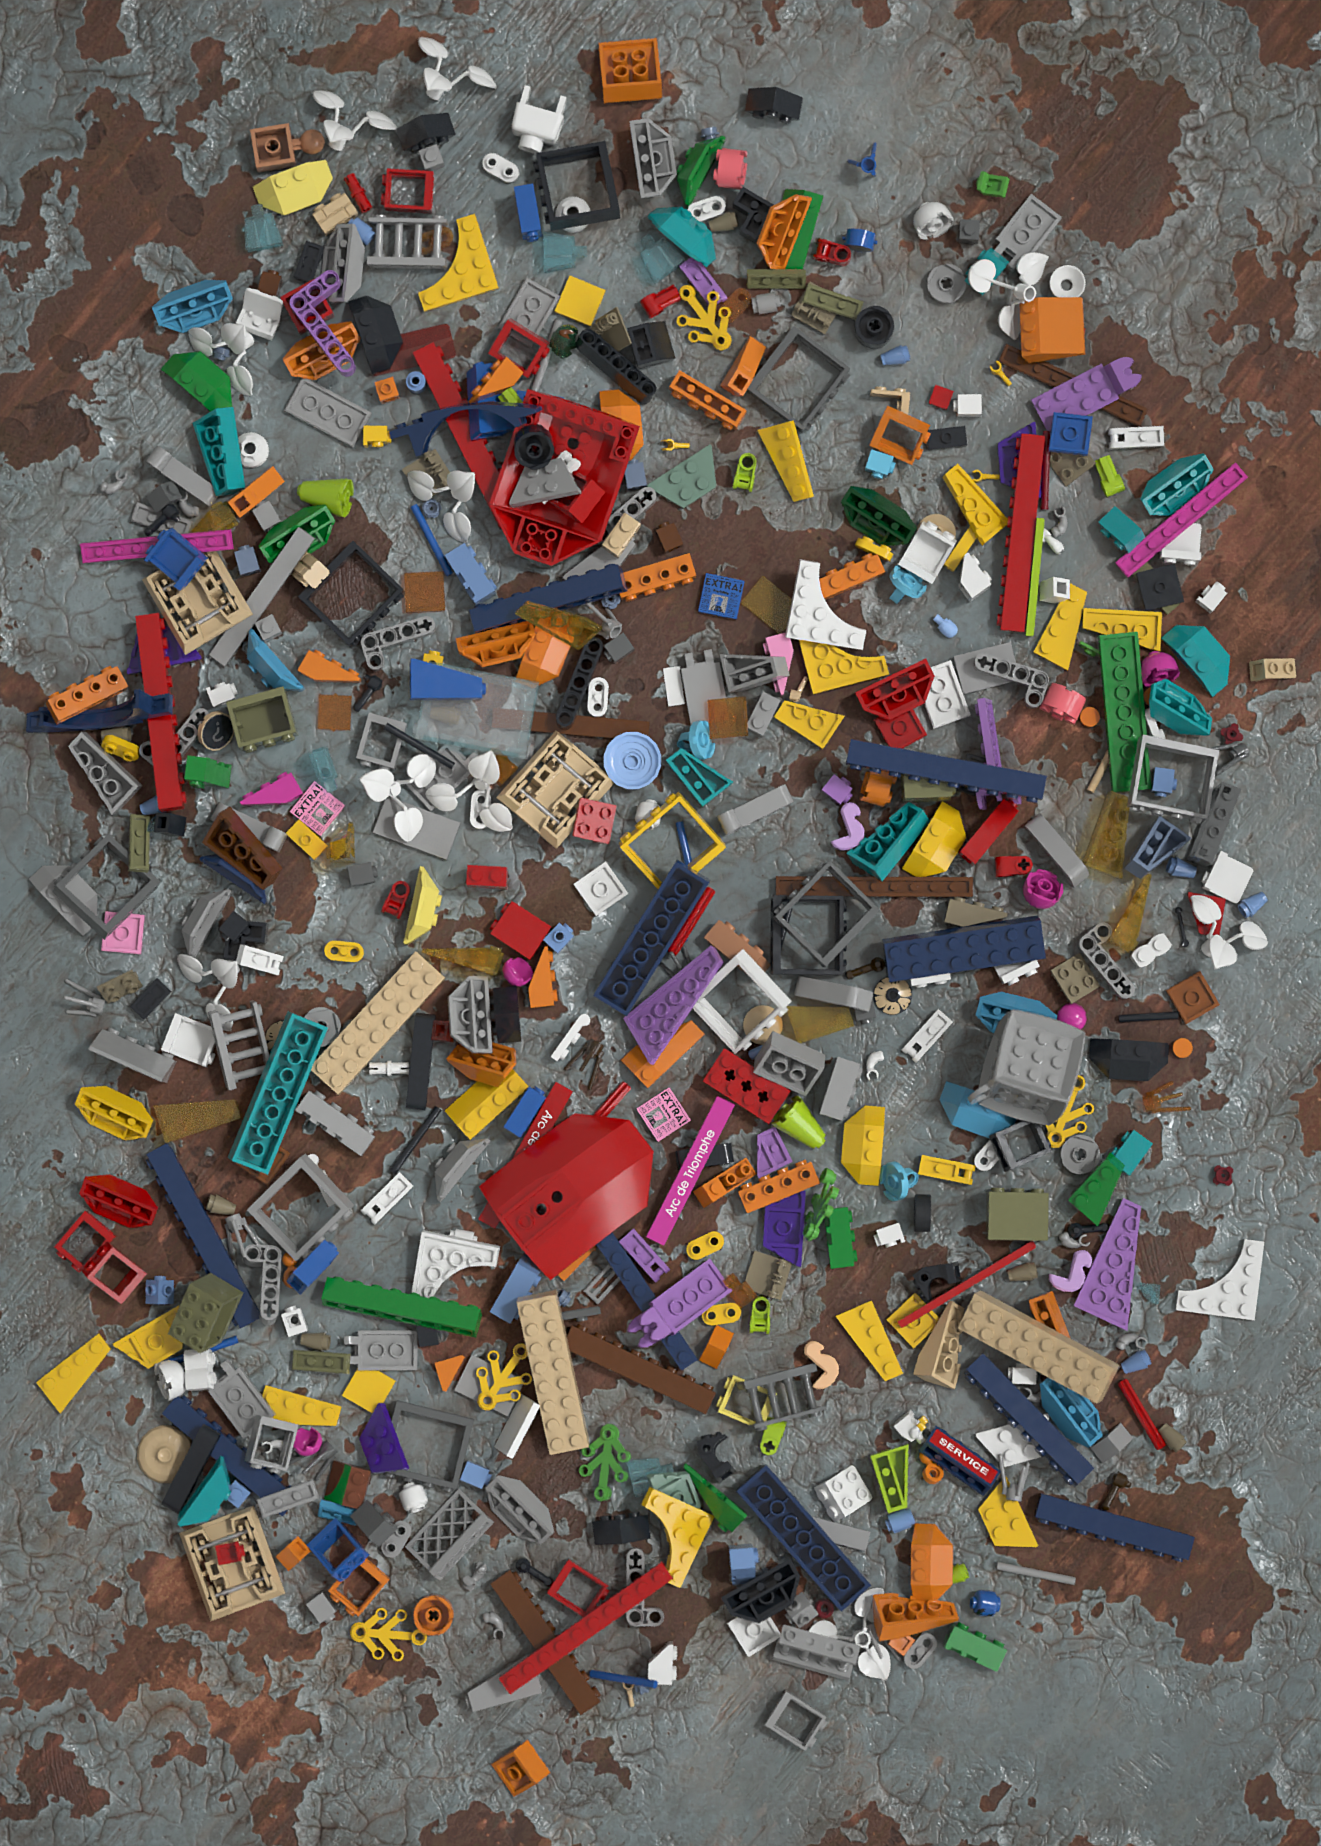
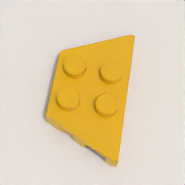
(151, 1342)
(1006, 1520)

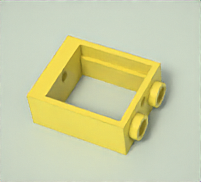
(722, 1401)

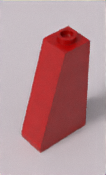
(989, 831)

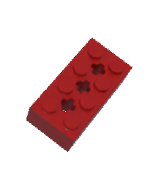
(733, 1089)

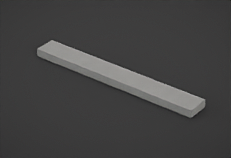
(263, 595)

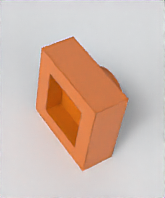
(901, 1645)

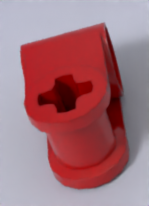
(830, 252)
(1008, 866)
(396, 900)

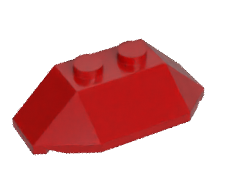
(898, 691)
(119, 1200)

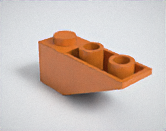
(744, 368)
(502, 377)
(255, 492)
(321, 670)
(540, 988)
(724, 1182)

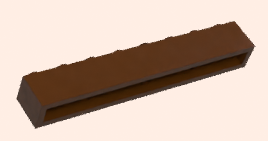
(639, 1369)
(539, 1632)

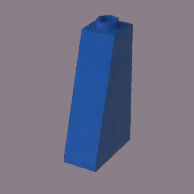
(482, 422)
(441, 683)

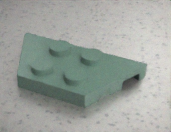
(688, 479)
(676, 1485)

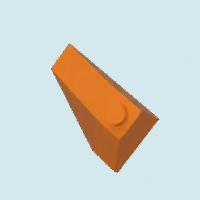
(680, 1043)

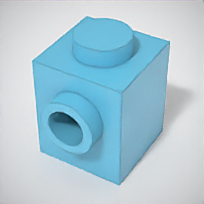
(880, 464)

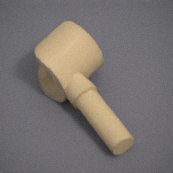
(795, 695)
(630, 1694)

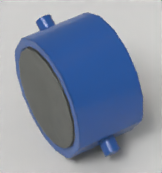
(860, 240)

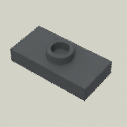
(581, 1314)

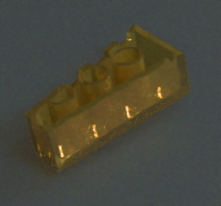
(1109, 836)
(192, 1118)

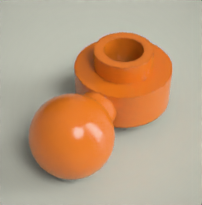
(290, 1263)
(932, 1468)

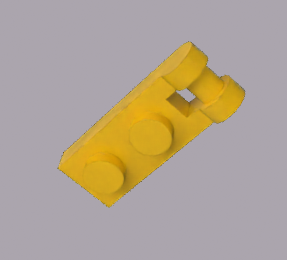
(945, 1169)

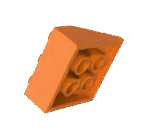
(630, 70)
(1052, 328)

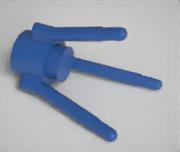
(867, 163)

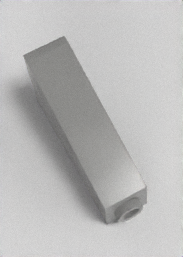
(599, 559)
(493, 1693)

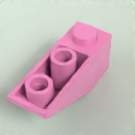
(779, 646)

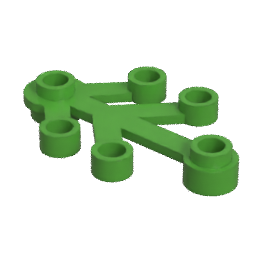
(820, 1205)
(606, 1460)

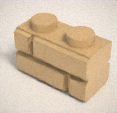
(336, 212)
(621, 535)
(310, 571)

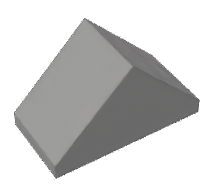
(1111, 1443)

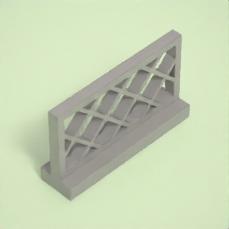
(461, 1545)

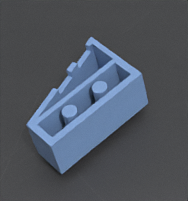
(471, 574)
(518, 1285)
(743, 1563)

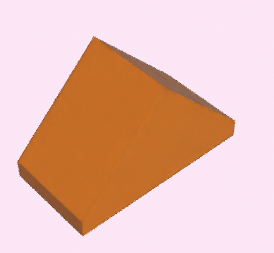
(716, 1347)
(447, 1370)

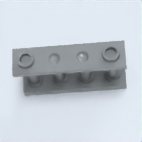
(417, 260)
(222, 1039)
(816, 1652)

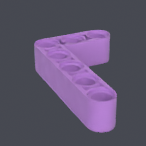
(319, 325)

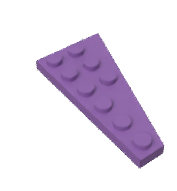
(664, 1011)
(1110, 1278)

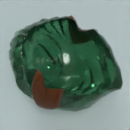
(563, 340)

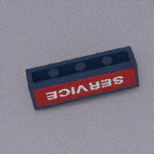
(959, 1460)

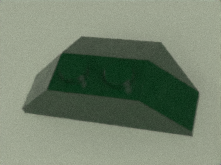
(877, 517)

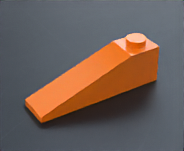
(902, 1616)

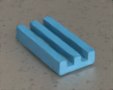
(333, 1510)

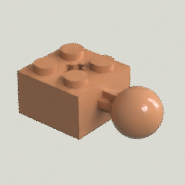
(280, 136)

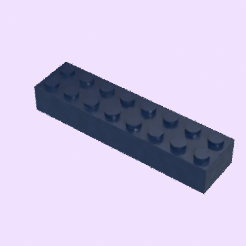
(651, 937)
(963, 948)
(803, 1537)

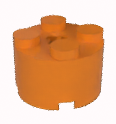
(877, 788)
(431, 1603)

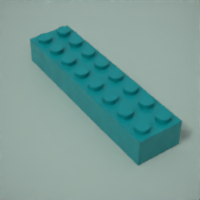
(277, 1092)

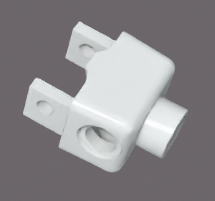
(535, 124)

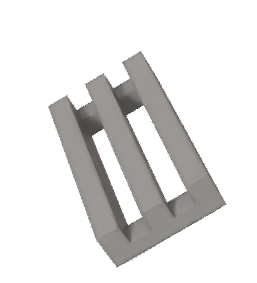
(592, 1295)

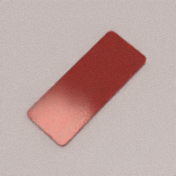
(418, 339)

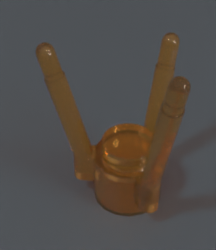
(1152, 1102)

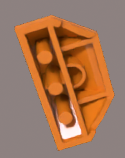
(782, 230)
(309, 360)
(623, 407)
(497, 644)
(543, 658)
(484, 1067)
(930, 1562)

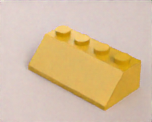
(484, 1103)

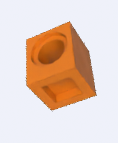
(387, 390)
(293, 1553)

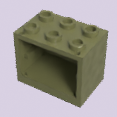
(262, 719)
(922, 791)
(1017, 1214)
(205, 1313)

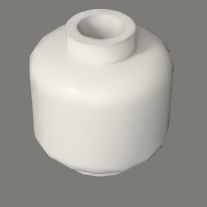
(643, 812)
(413, 1497)

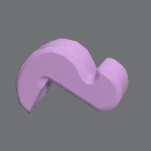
(854, 828)
(1076, 1274)

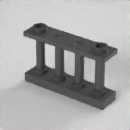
(786, 1377)

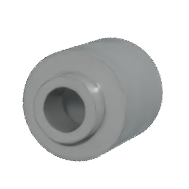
(766, 303)

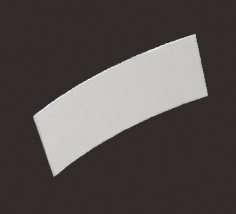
(673, 686)

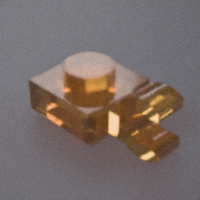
(741, 1293)

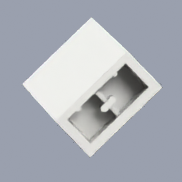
(972, 580)
(661, 1665)

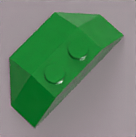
(697, 167)
(200, 379)
(314, 520)

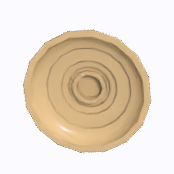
(162, 1452)

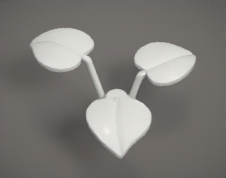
(437, 83)
(340, 134)
(1030, 269)
(238, 340)
(461, 488)
(486, 772)
(381, 784)
(1219, 950)
(224, 971)
(868, 1661)

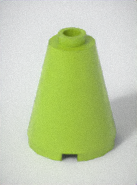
(331, 492)
(799, 1123)

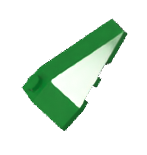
(803, 241)
(724, 1509)

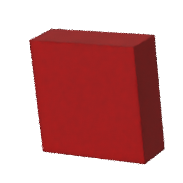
(941, 397)

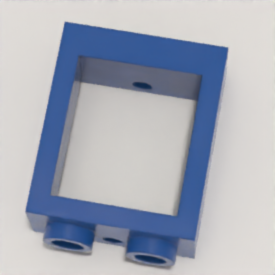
(528, 212)
(525, 1111)
(313, 1266)
(326, 1539)

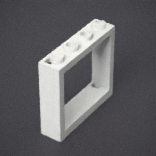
(717, 1022)

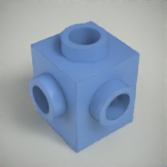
(159, 1291)

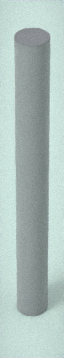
(544, 362)
(1035, 1573)

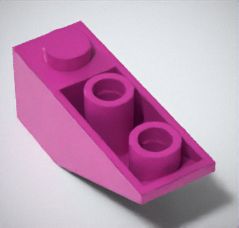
(280, 792)

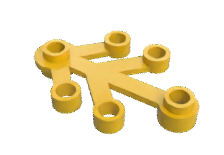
(707, 319)
(1068, 1116)
(501, 1379)
(384, 1634)

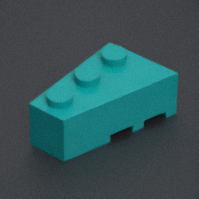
(698, 777)

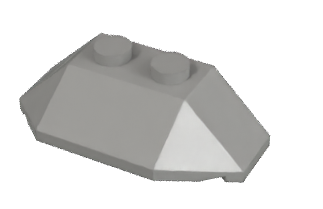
(652, 157)
(345, 256)
(44, 882)
(202, 919)
(471, 1015)
(456, 1164)
(520, 1509)

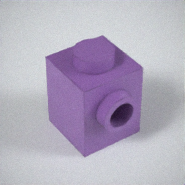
(838, 789)

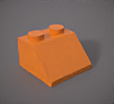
(520, 1768)

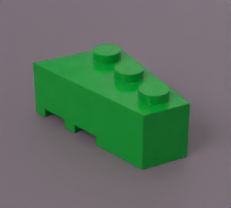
(207, 772)
(1097, 1189)
(840, 1238)
(975, 1646)

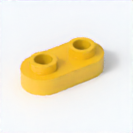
(866, 544)
(120, 747)
(344, 951)
(706, 1247)
(721, 1314)

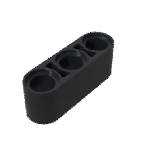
(720, 1155)

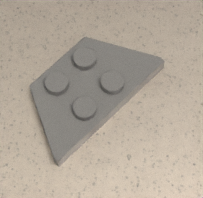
(544, 484)

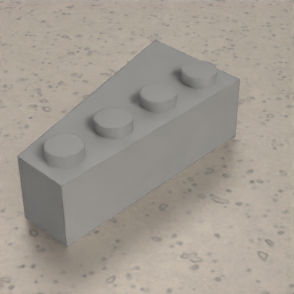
(109, 778)
(335, 1122)

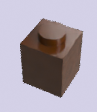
(270, 283)
(669, 537)

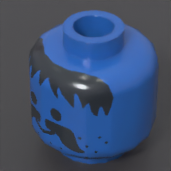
(985, 1603)

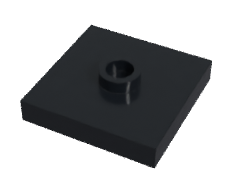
(1160, 587)

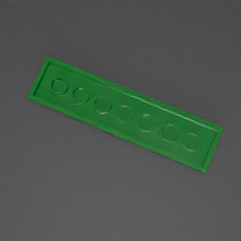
(1123, 708)

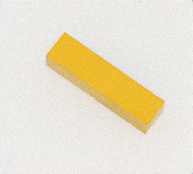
(960, 550)

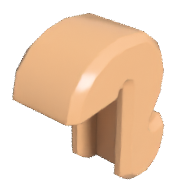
(825, 1362)

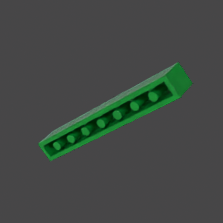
(401, 1307)

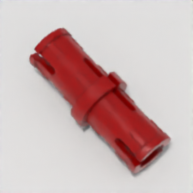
(358, 193)

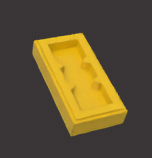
(306, 839)

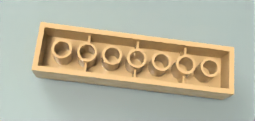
(377, 1023)
(1038, 1346)
(553, 1372)

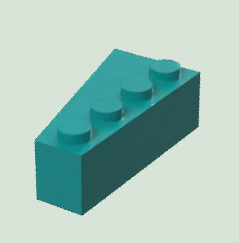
(221, 450)
(890, 841)

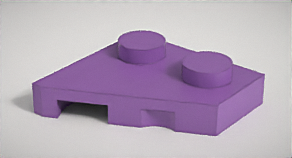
(770, 1152)

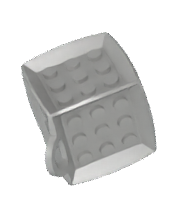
(1030, 1067)

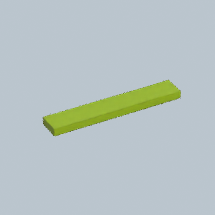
(1034, 577)

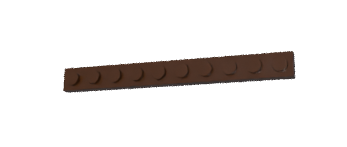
(887, 888)

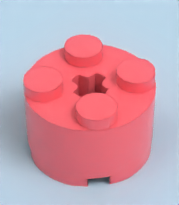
(731, 168)
(1062, 703)

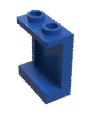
(176, 557)

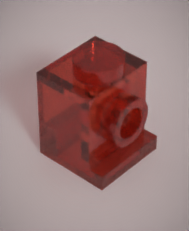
(441, 1031)

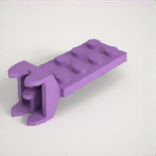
(1087, 391)
(990, 746)
(680, 1304)

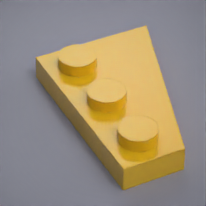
(809, 722)

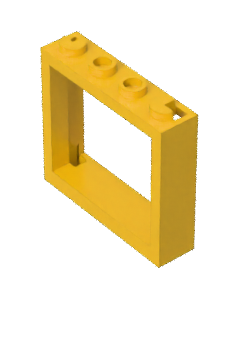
(697, 864)

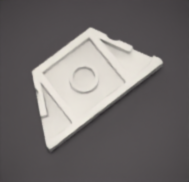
(1008, 1443)

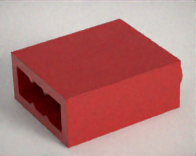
(487, 877)
(520, 930)

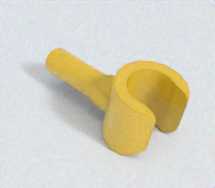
(1000, 373)
(671, 445)
(985, 476)

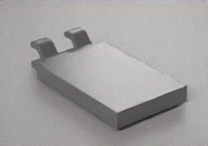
(1026, 230)
(701, 683)
(443, 774)
(384, 1350)
(239, 1399)

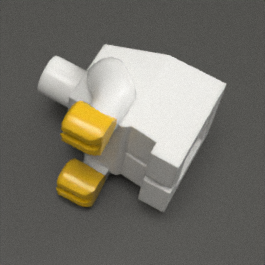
(910, 1427)

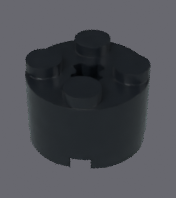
(866, 319)
(523, 449)

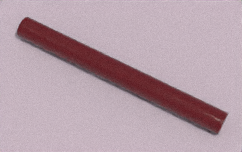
(1045, 472)

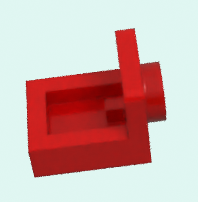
(229, 1552)

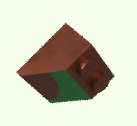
(347, 1484)

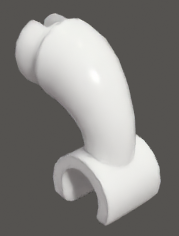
(1055, 545)
(872, 1060)
(274, 1444)

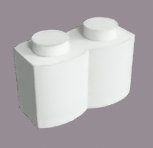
(1155, 947)
(199, 1370)

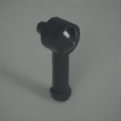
(169, 513)
(373, 684)
(1076, 1230)
(523, 1565)

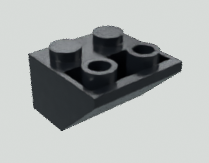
(651, 344)

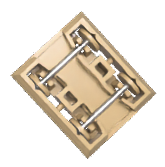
(199, 604)
(554, 788)
(241, 1579)

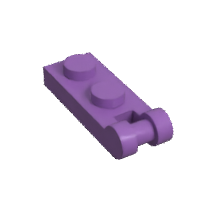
(701, 280)
(644, 1254)

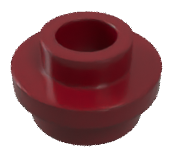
(829, 1612)

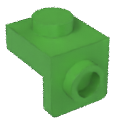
(992, 184)

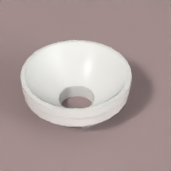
(567, 203)
(1067, 273)
(261, 453)

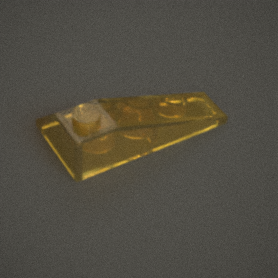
(218, 518)
(564, 625)
(342, 846)
(1129, 924)
(479, 959)

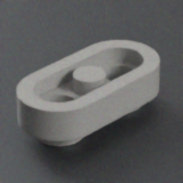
(397, 1539)
(920, 1650)

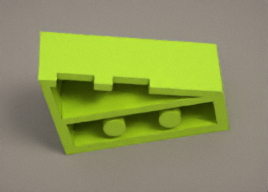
(892, 1476)

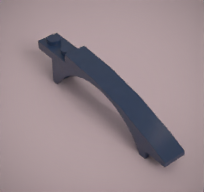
(423, 428)
(133, 711)

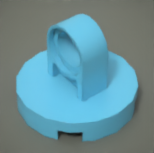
(906, 584)
(699, 740)
(896, 1181)

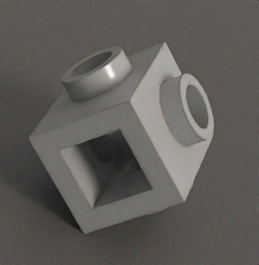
(801, 1611)

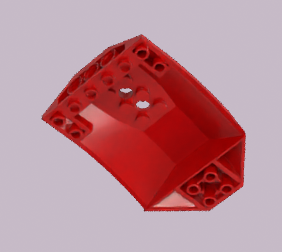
(604, 452)
(604, 1182)

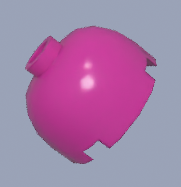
(1158, 667)
(1042, 889)

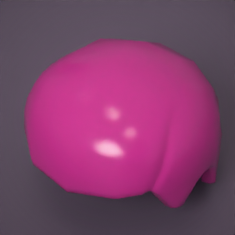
(517, 971)
(1073, 1015)
(307, 1441)

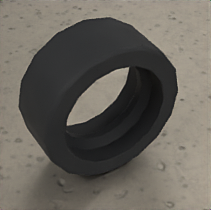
(922, 1213)

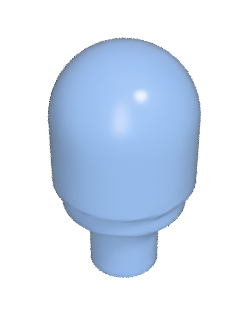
(946, 626)

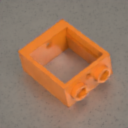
(894, 449)
(350, 1607)

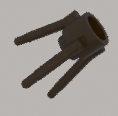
(592, 1050)

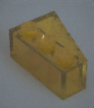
(817, 1022)

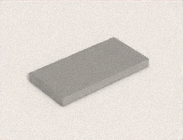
(328, 412)
(434, 836)

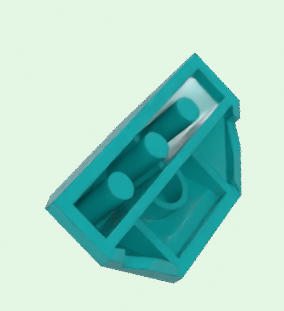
(685, 232)
(1176, 485)
(1200, 655)
(1178, 709)
(207, 1496)

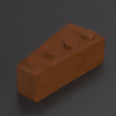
(241, 849)

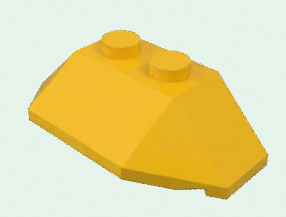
(937, 844)
(114, 1112)
(864, 1144)

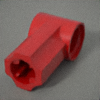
(656, 303)

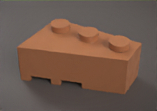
(730, 944)

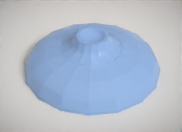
(632, 760)

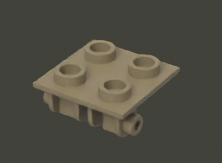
(813, 316)
(612, 329)
(432, 465)
(1070, 466)
(1075, 978)
(120, 986)
(768, 1275)

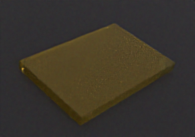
(769, 604)

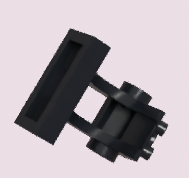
(948, 1271)
(719, 1469)

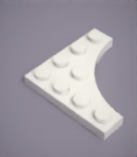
(812, 618)
(444, 1255)
(1234, 1293)

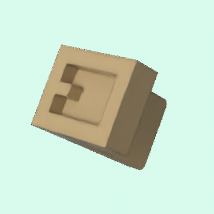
(899, 393)
(1272, 669)

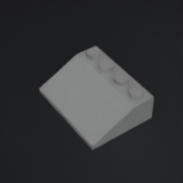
(133, 1055)

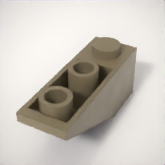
(965, 914)

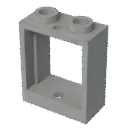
(380, 720)
(287, 1447)
(779, 1708)

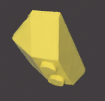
(294, 188)
(423, 907)

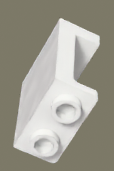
(928, 551)
(190, 1040)

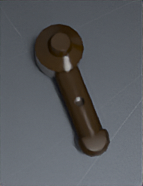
(877, 965)
(1120, 1481)

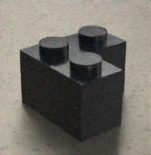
(774, 104)
(425, 131)
(756, 211)
(255, 933)
(505, 1014)
(621, 1529)

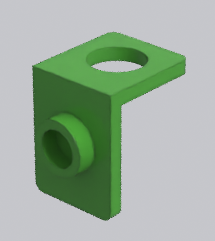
(1089, 649)

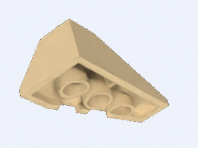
(939, 1356)

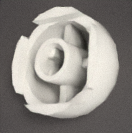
(932, 219)
(171, 1378)

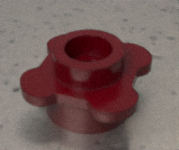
(1232, 729)
(1224, 1180)

